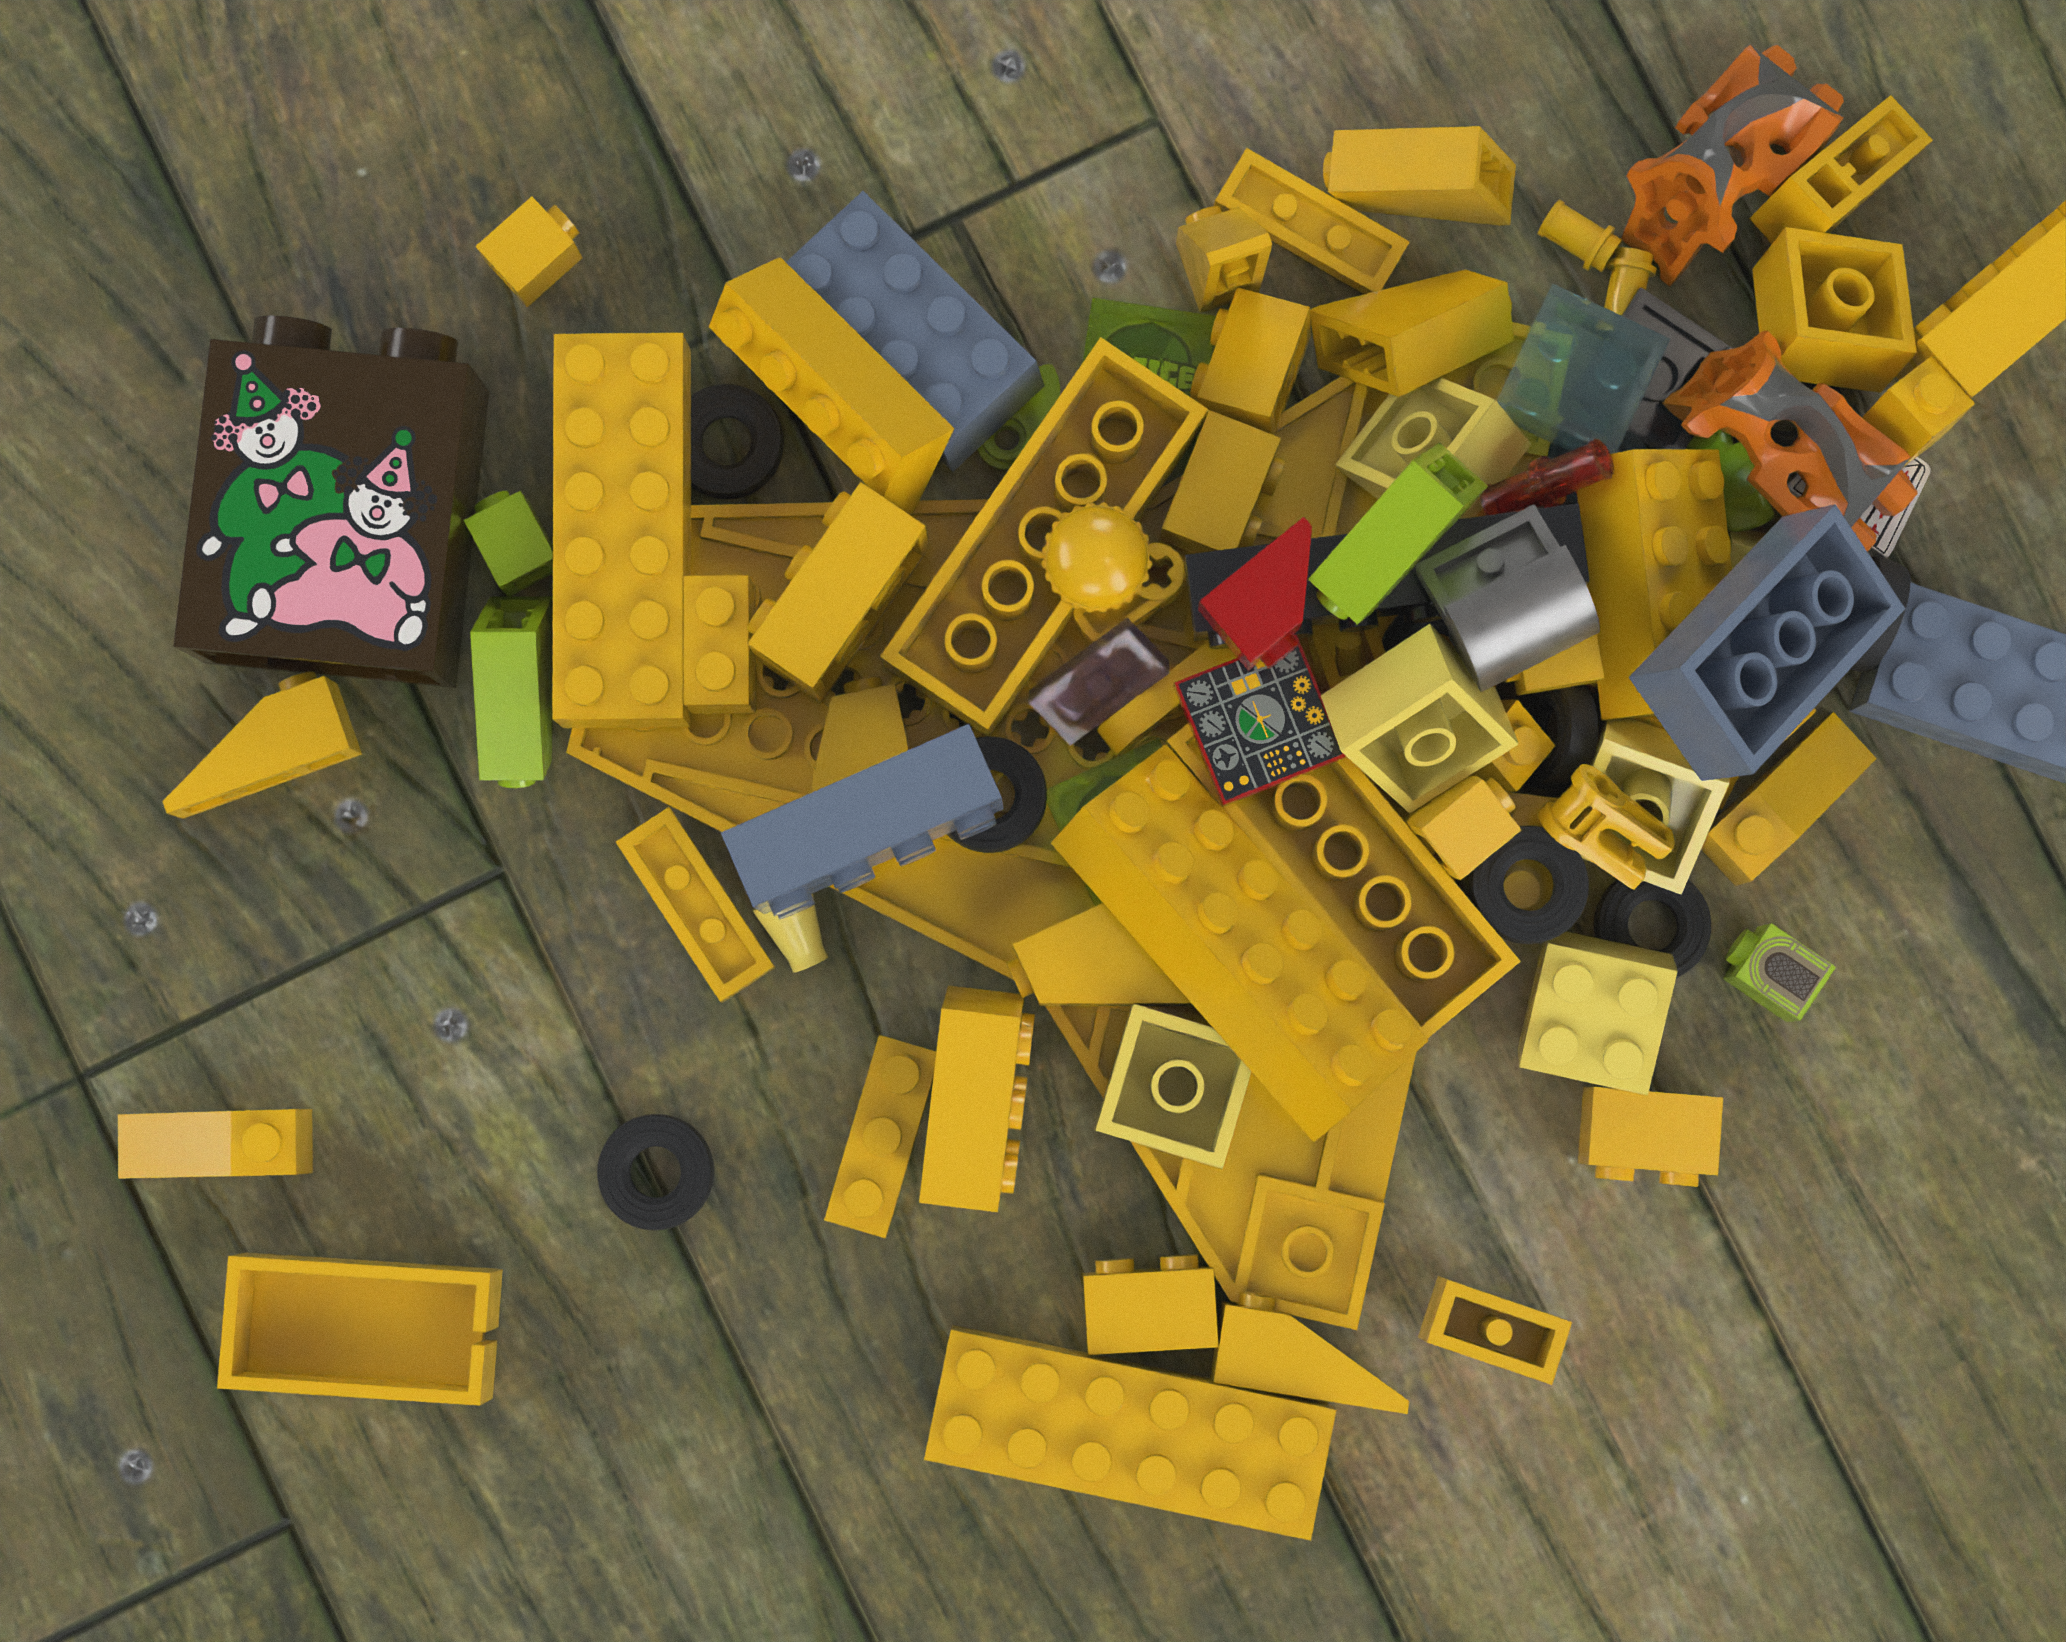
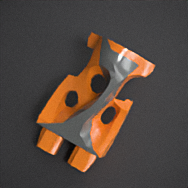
(1699, 179)
(1835, 448)

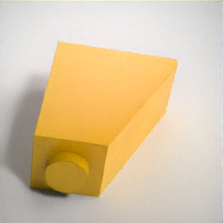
(1422, 173)
(1413, 330)
(859, 731)
(1090, 964)

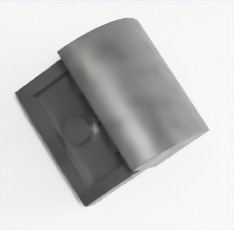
(1509, 597)

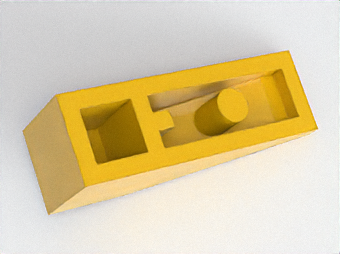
(1844, 173)
(1222, 254)
(275, 742)
(1786, 800)
(215, 1144)
(1285, 1357)

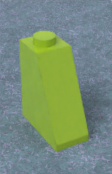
(1396, 533)
(513, 689)

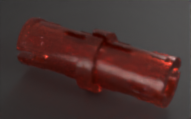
(1550, 480)

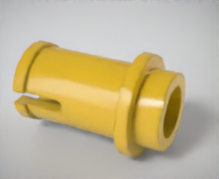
(1580, 236)
(1629, 272)

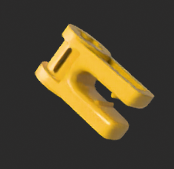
(1144, 605)
(1593, 805)

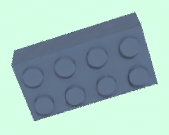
(920, 323)
(1767, 644)
(1973, 683)
(864, 821)

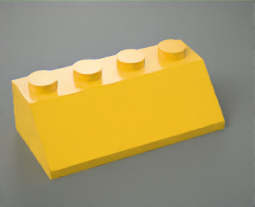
(833, 380)

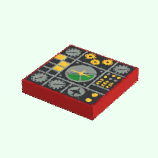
(1258, 724)

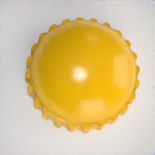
(1096, 557)

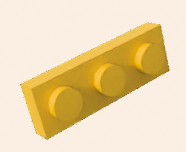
(1313, 223)
(695, 904)
(882, 1137)

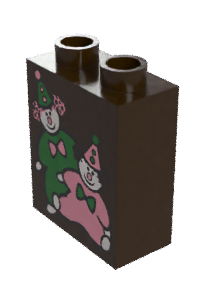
(333, 505)

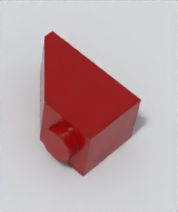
(1263, 600)

